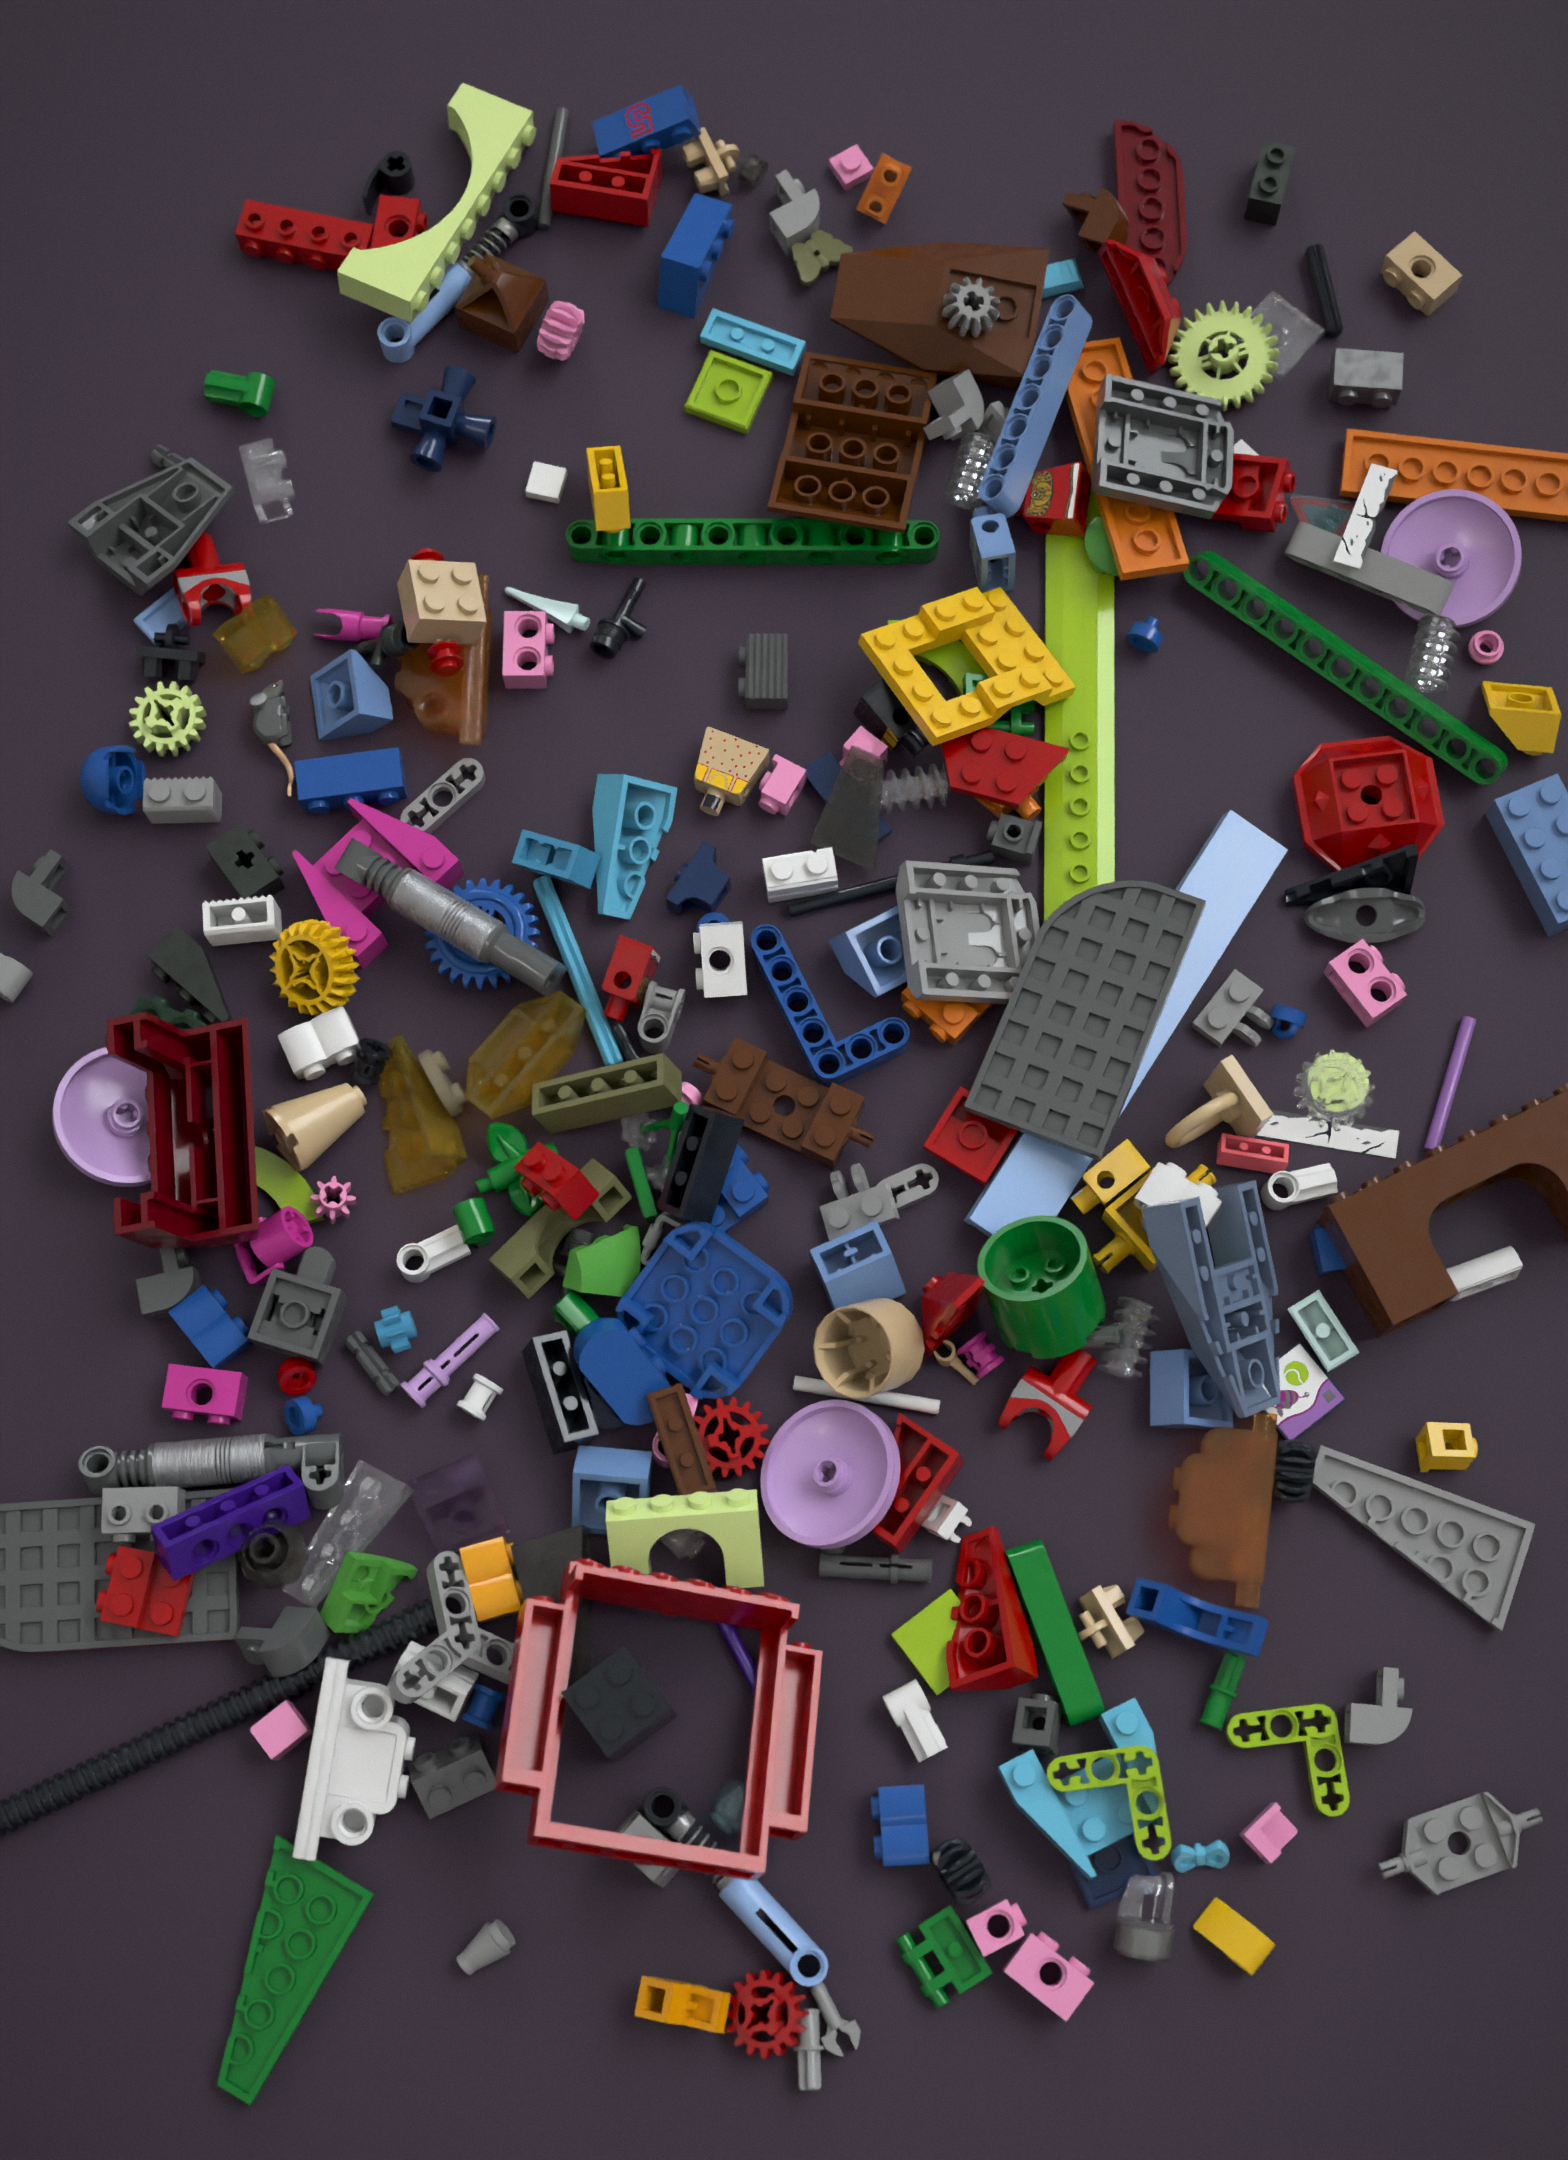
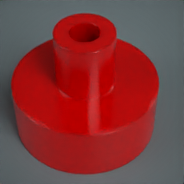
(296, 1376)

